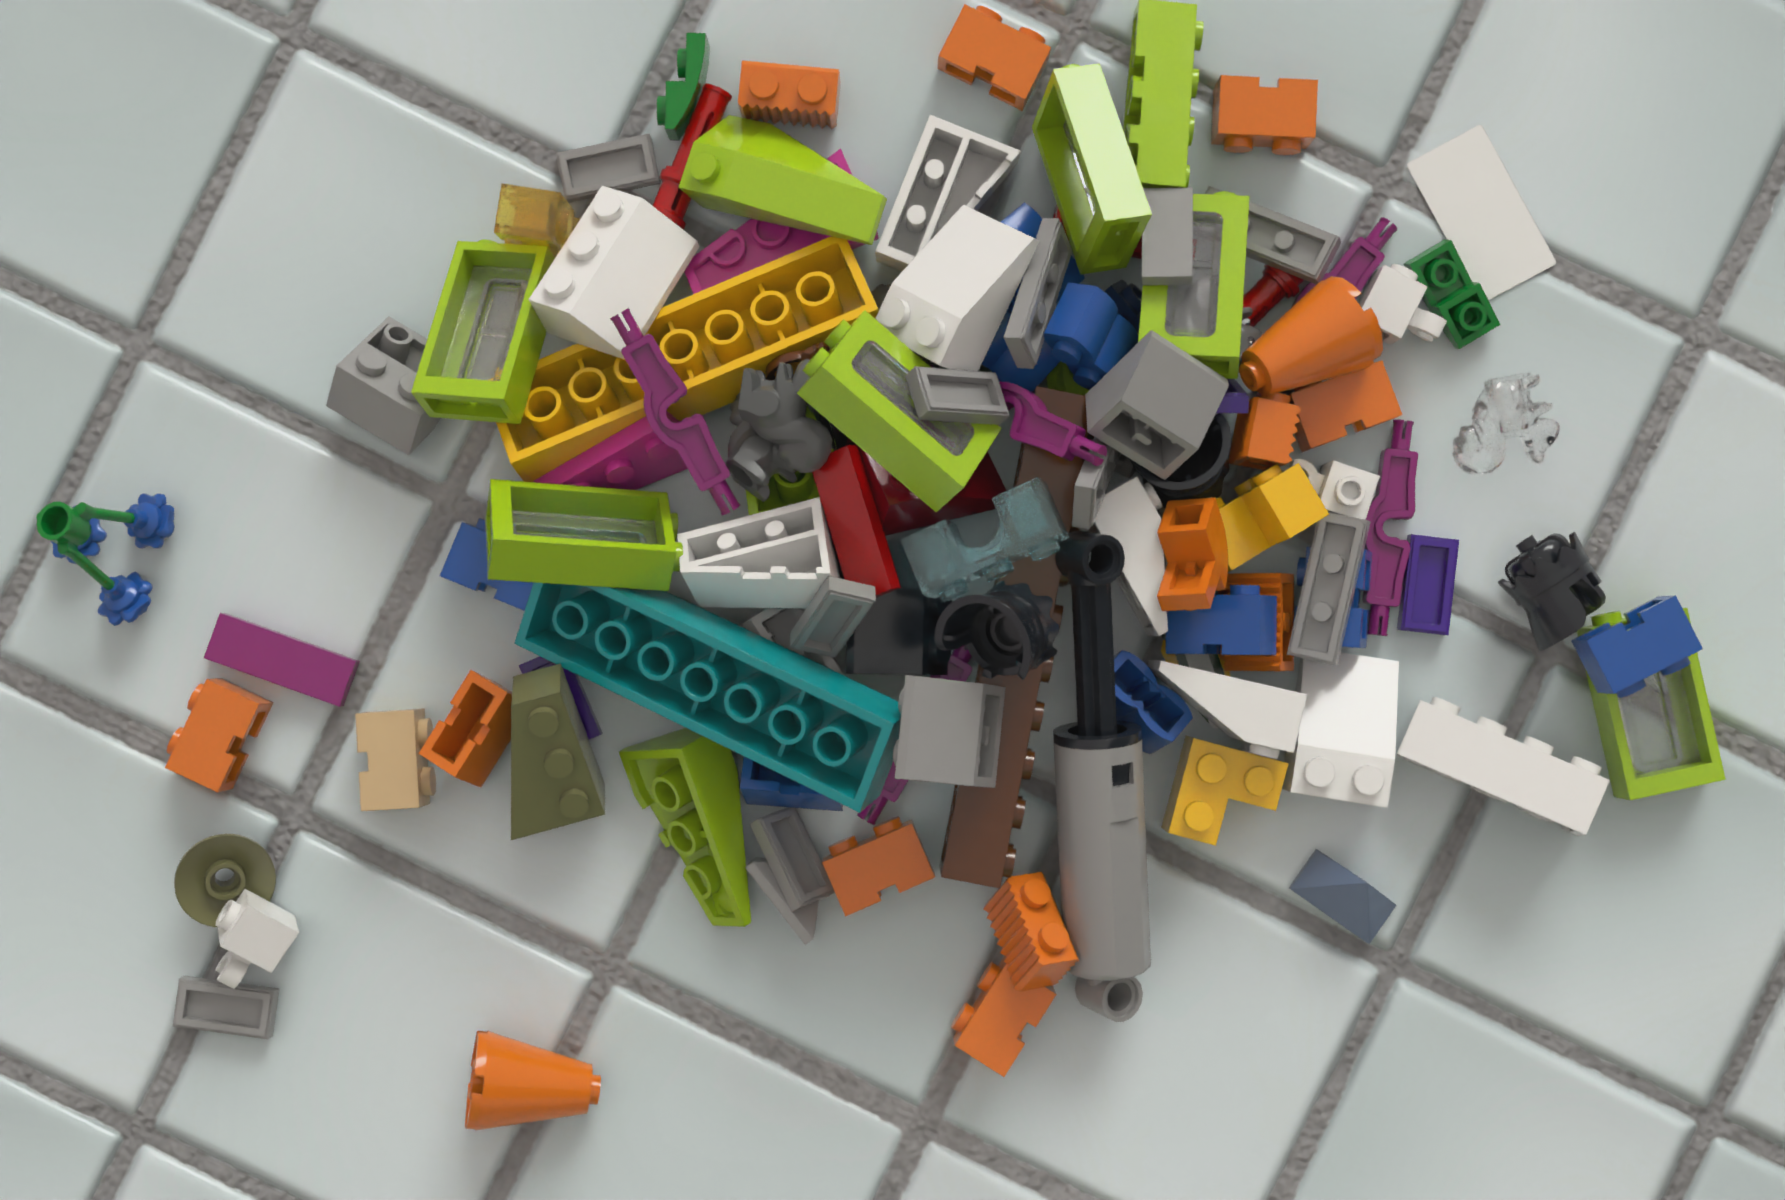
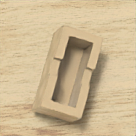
(396, 771)

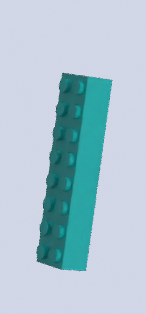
(720, 684)

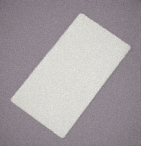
(1481, 212)

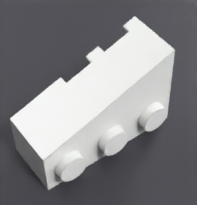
(946, 172)
(761, 558)

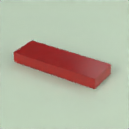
(855, 521)

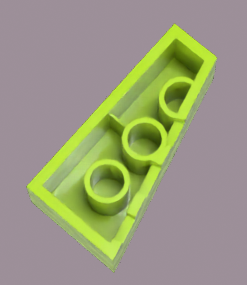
(1161, 91)

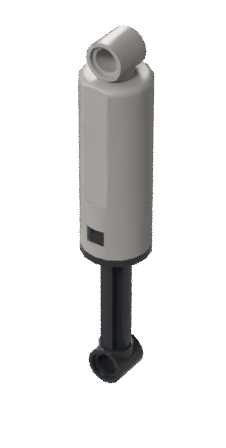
(1101, 798)

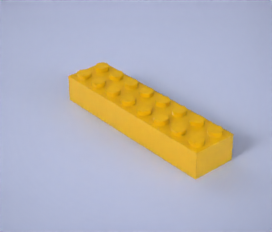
(708, 341)

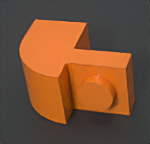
(1195, 554)

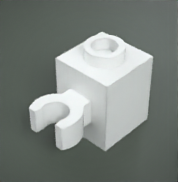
(1395, 301)
(1341, 487)
(252, 933)

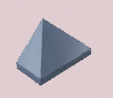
(1342, 896)

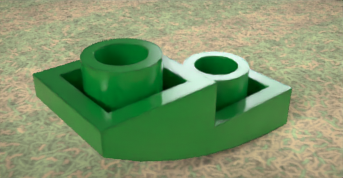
(681, 97)
(1453, 294)

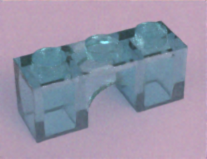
(1026, 528)

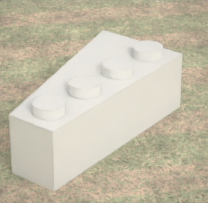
(1504, 767)

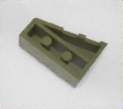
(551, 756)

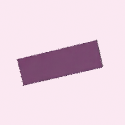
(281, 659)

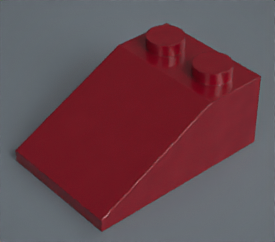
(904, 511)

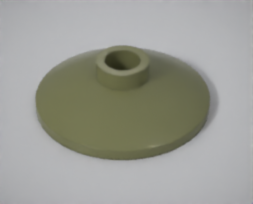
(203, 894)

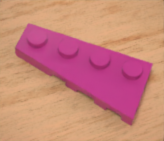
(752, 246)
(621, 461)

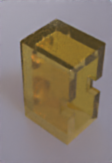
(534, 217)

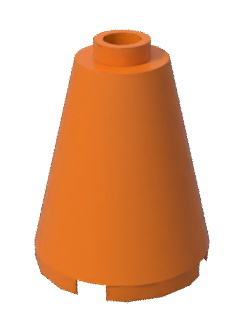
(1314, 341)
(525, 1084)

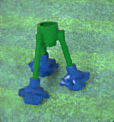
(76, 536)

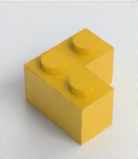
(1268, 512)
(1211, 775)

